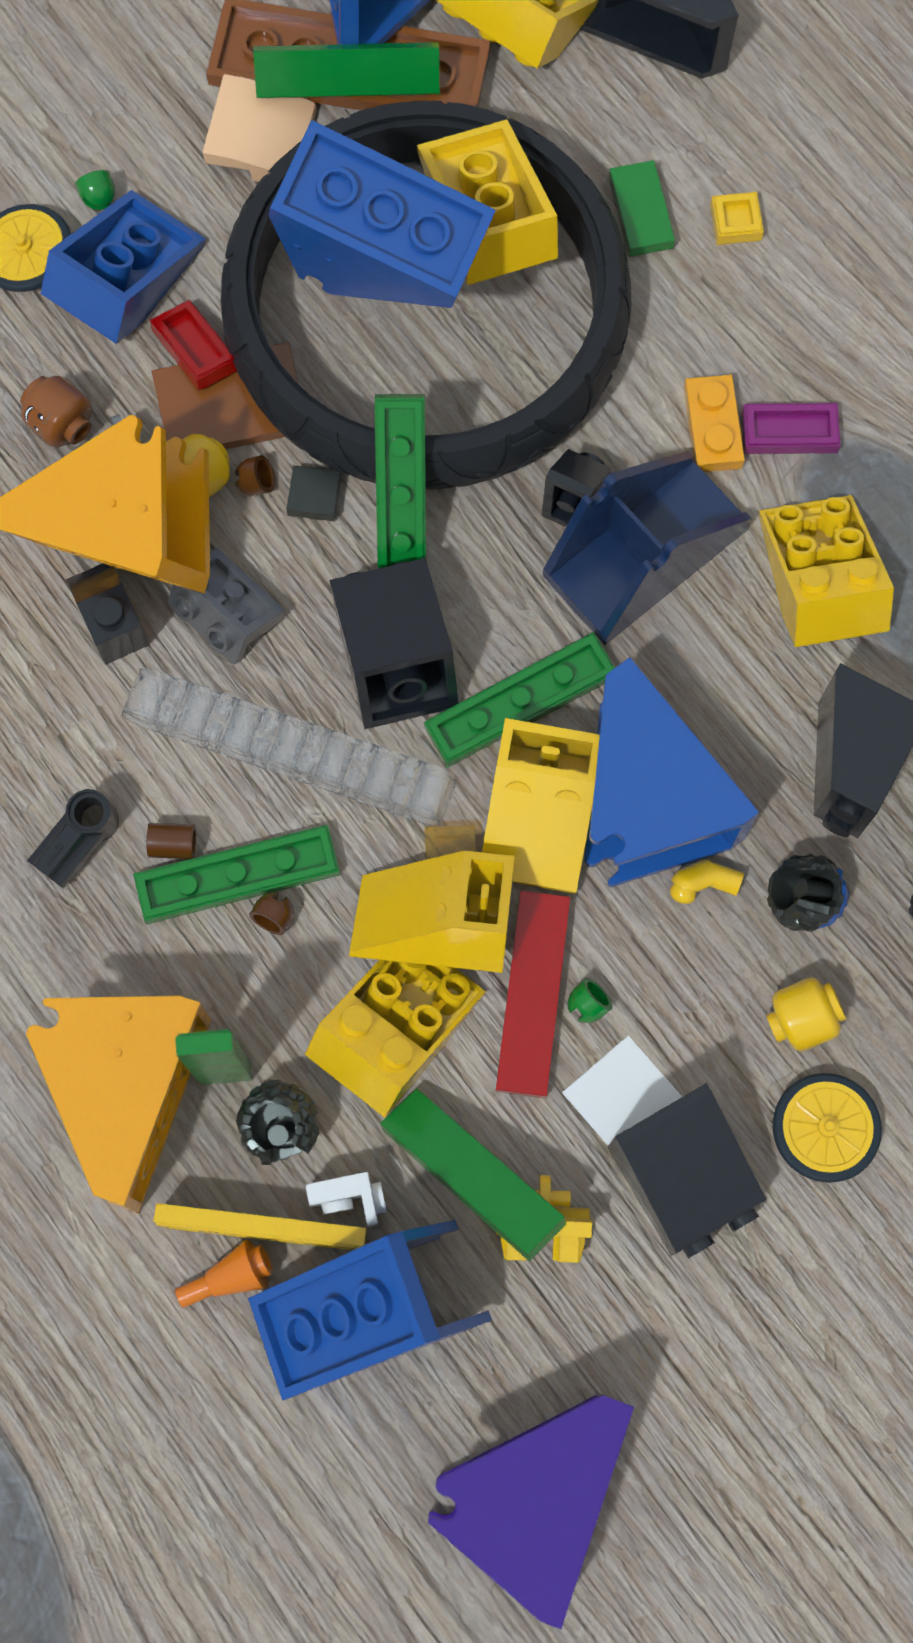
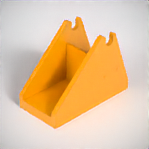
(122, 505)
(117, 1083)

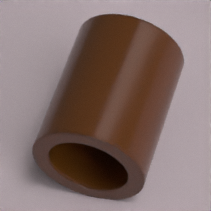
(171, 840)

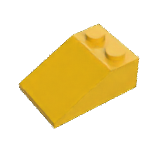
(496, 172)

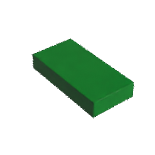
(641, 208)

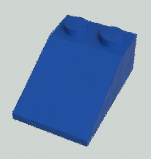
(119, 265)

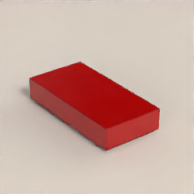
(193, 344)

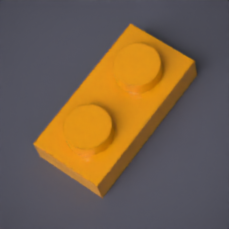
(714, 423)

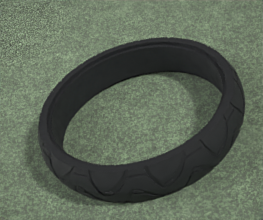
(454, 457)

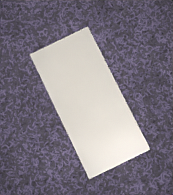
(620, 1091)

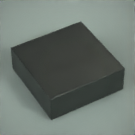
(313, 493)

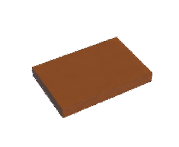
(218, 411)

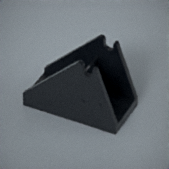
(678, 33)

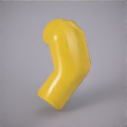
(701, 875)

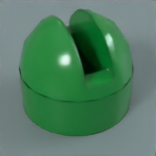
(96, 189)
(590, 1001)

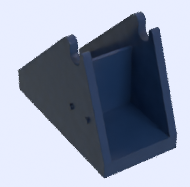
(640, 541)

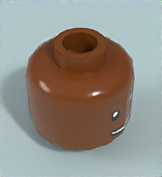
(56, 411)

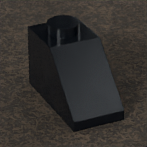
(569, 481)
(107, 612)

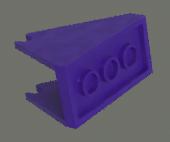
(534, 1503)

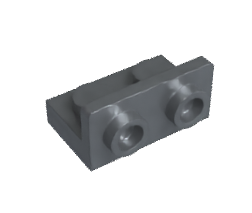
(231, 609)

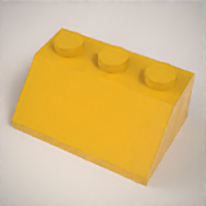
(529, 28)

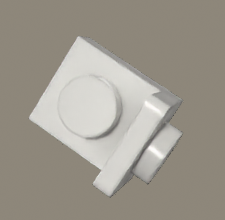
(337, 1196)

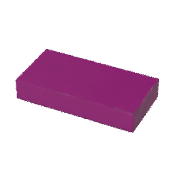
(791, 428)

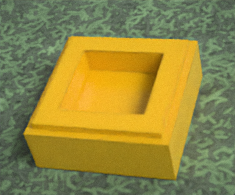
(736, 218)

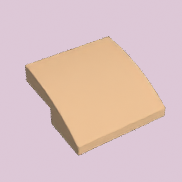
(253, 130)

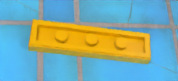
(260, 1227)

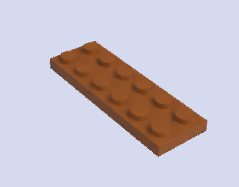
(254, 23)

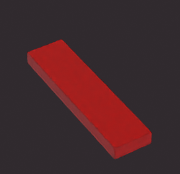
(533, 994)

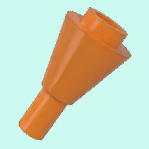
(238, 1272)

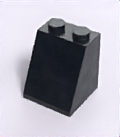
(395, 643)
(859, 749)
(688, 1172)

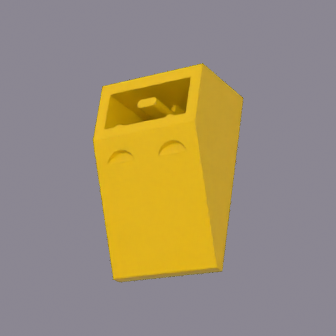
(826, 571)
(542, 802)
(437, 912)
(392, 1028)

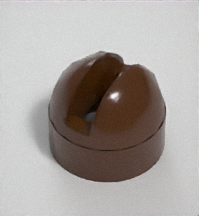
(255, 476)
(272, 914)

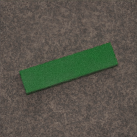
(346, 70)
(400, 478)
(520, 697)
(236, 874)
(213, 1057)
(473, 1174)

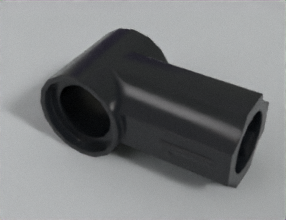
(70, 842)

